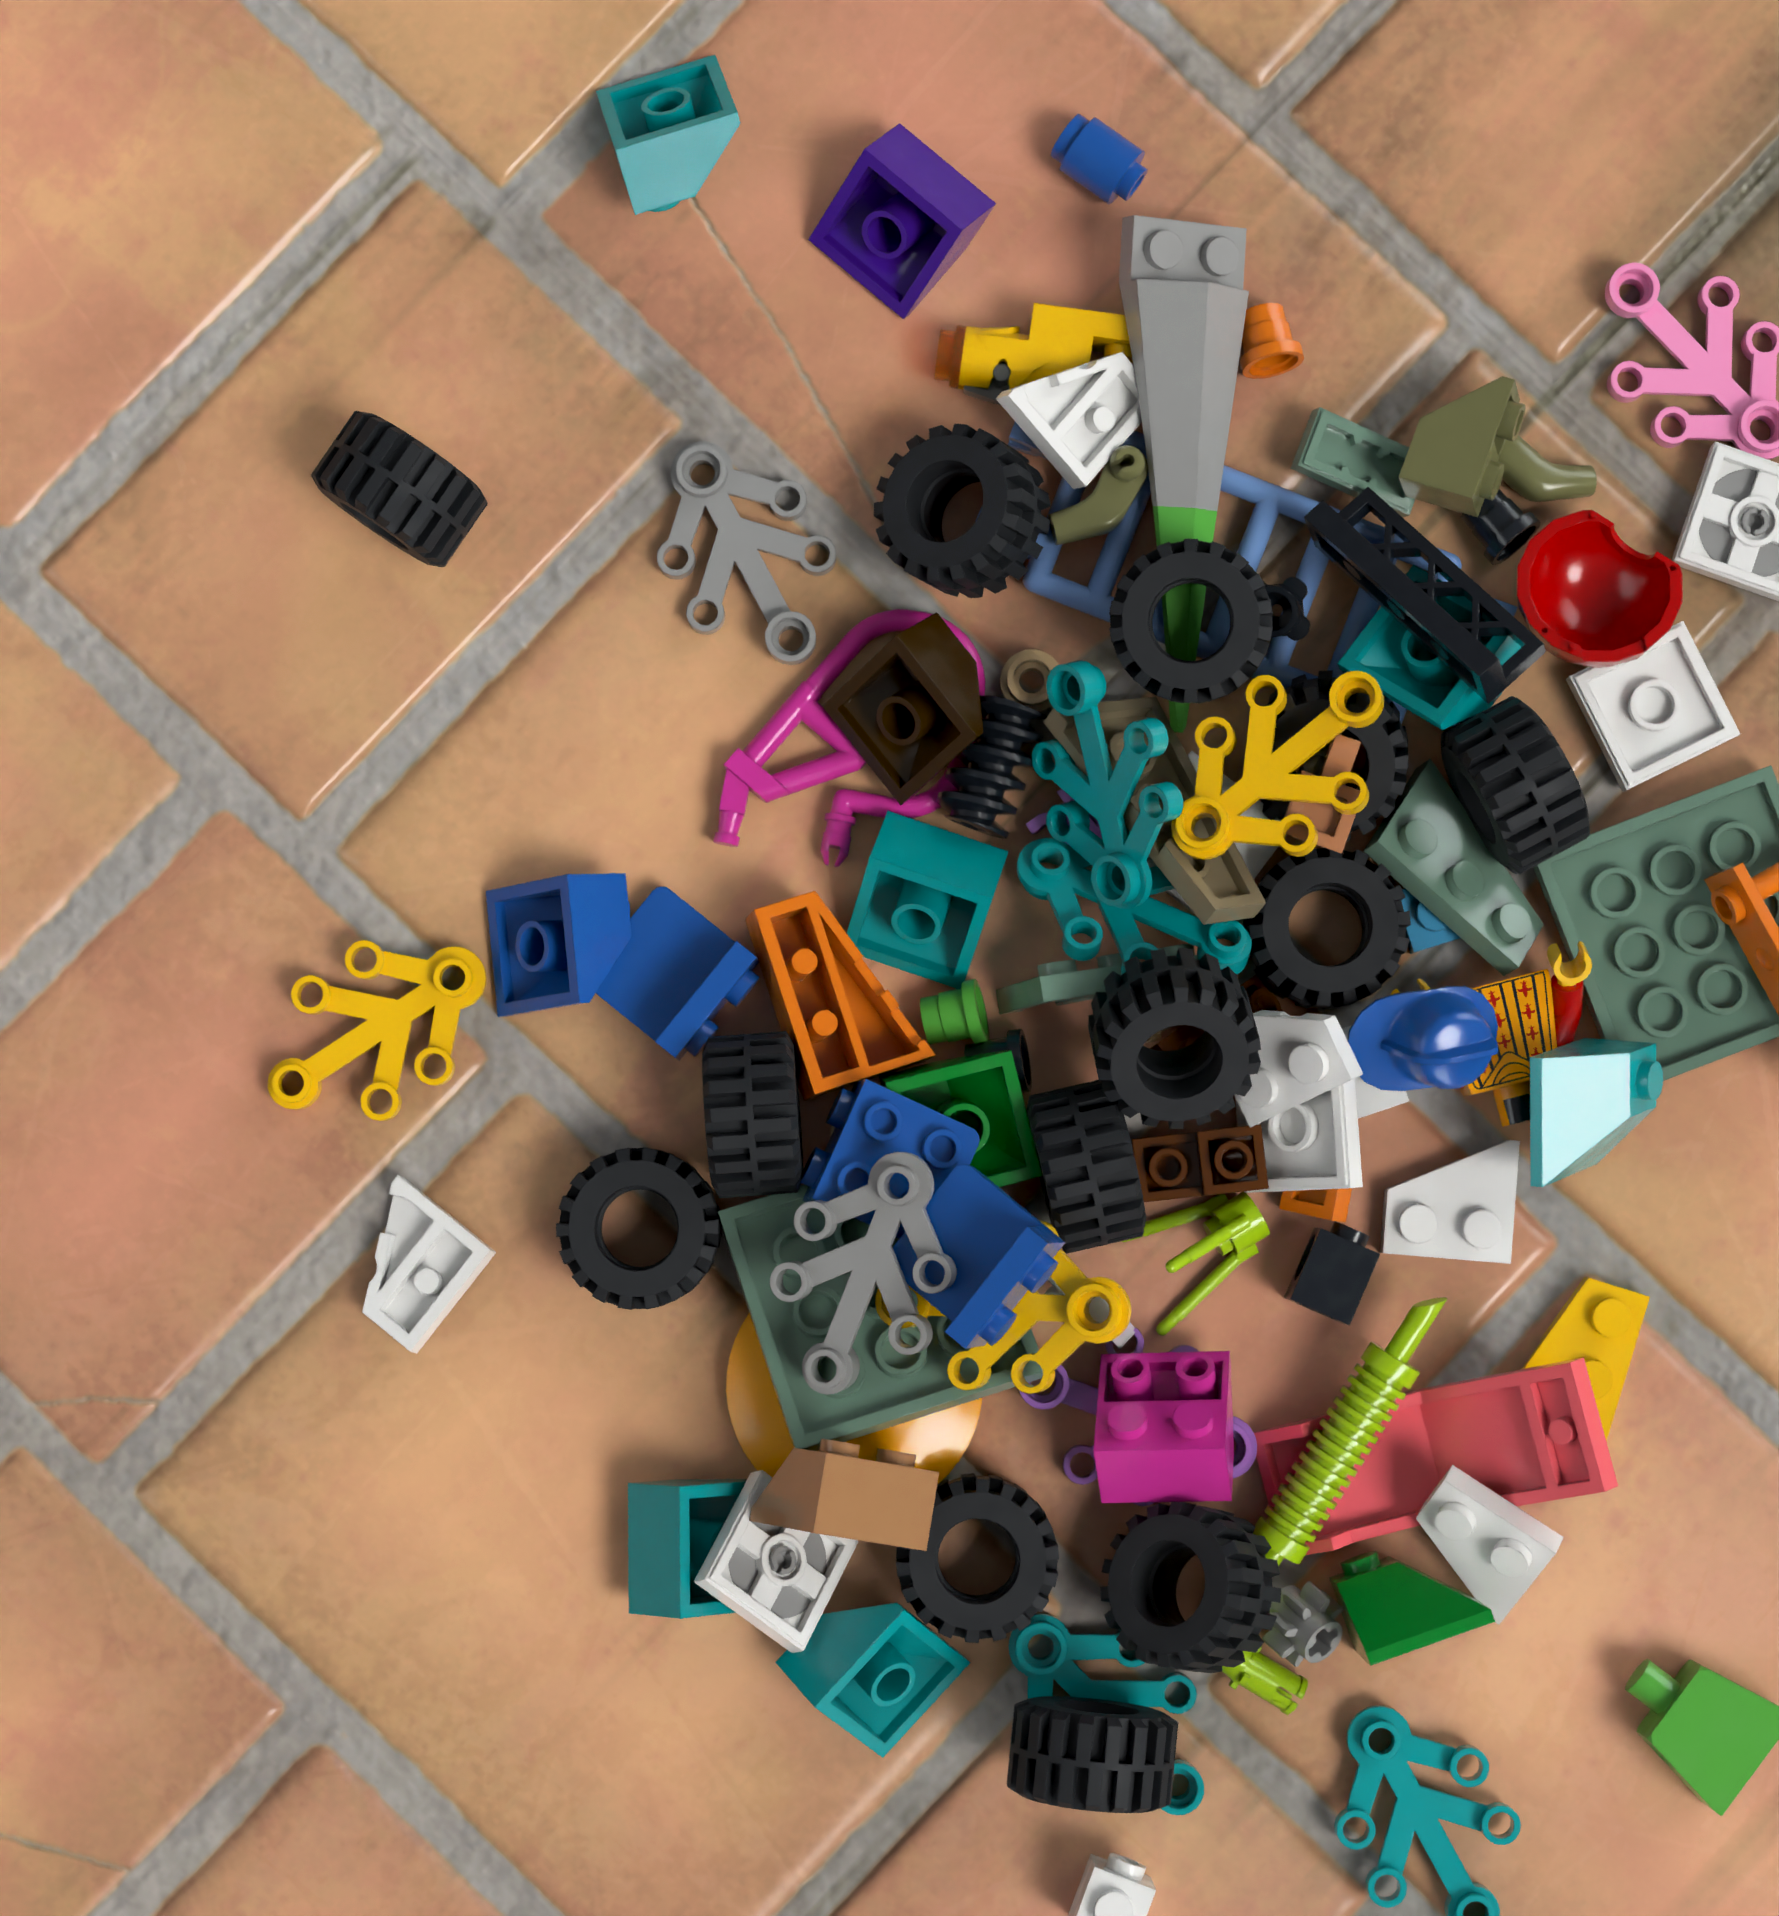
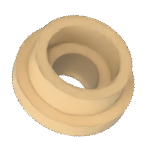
(1016, 666)

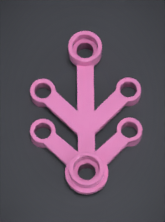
(1705, 370)

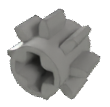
(1304, 1624)

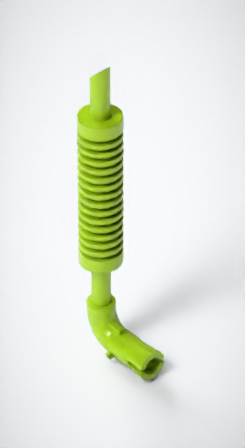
(1323, 1474)

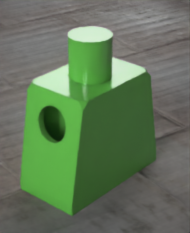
(1705, 1728)

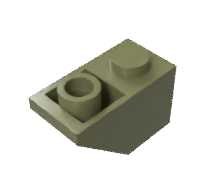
(1459, 448)

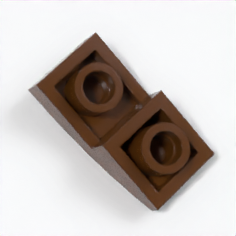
(1201, 1163)

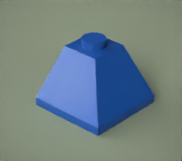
(556, 939)

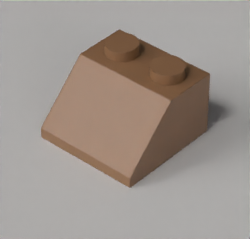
(851, 1496)

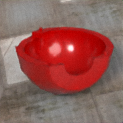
(1595, 594)

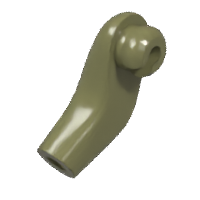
(1542, 480)
(1107, 503)

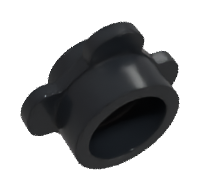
(1290, 597)

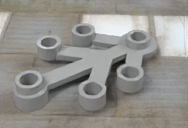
(739, 543)
(871, 1264)

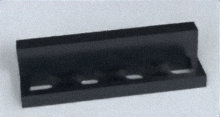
(1416, 603)

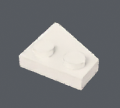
(1298, 1062)
(421, 1267)
(1487, 1540)

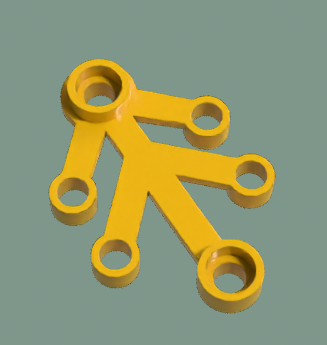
(1269, 772)
(387, 1023)
(1035, 1307)

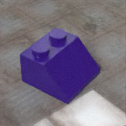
(901, 219)

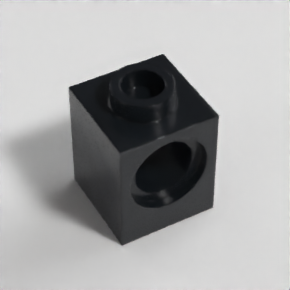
(1333, 1272)

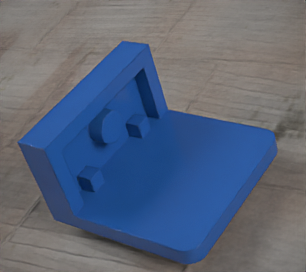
(677, 974)
(879, 1122)
(996, 1253)

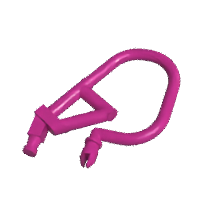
(745, 765)

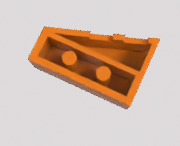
(829, 998)

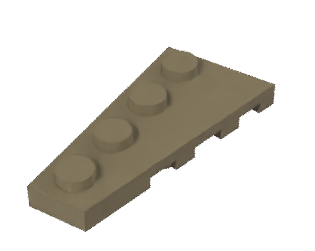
(1213, 888)

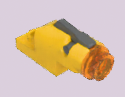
(1001, 358)

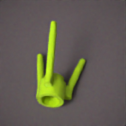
(1232, 1227)

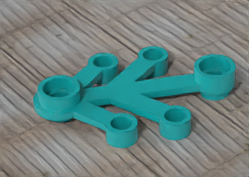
(1119, 860)
(1074, 878)
(1062, 1668)
(1417, 1808)

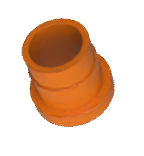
(1268, 343)

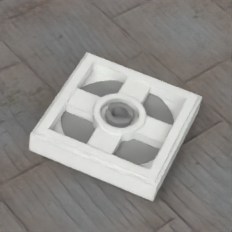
(1734, 522)
(773, 1572)

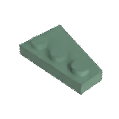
(1446, 866)
(1063, 983)

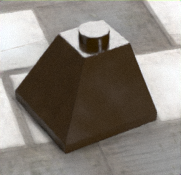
(912, 706)

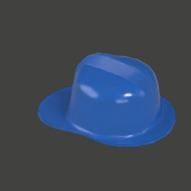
(1425, 1039)

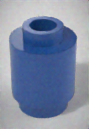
(1099, 159)

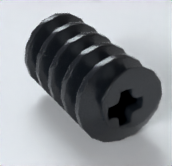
(991, 767)

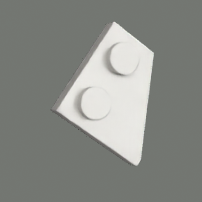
(1078, 414)
(1456, 1209)

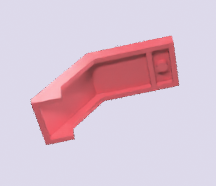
(1516, 1432)

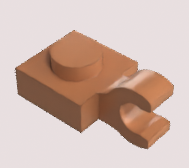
(1330, 824)

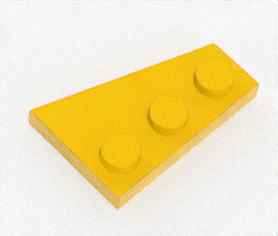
(1603, 1328)

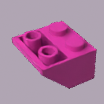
(1164, 1427)

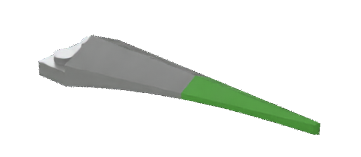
(1185, 343)

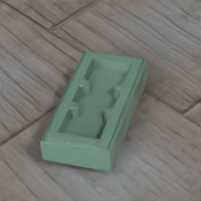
(1352, 459)

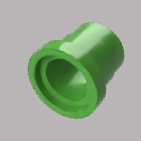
(955, 1015)

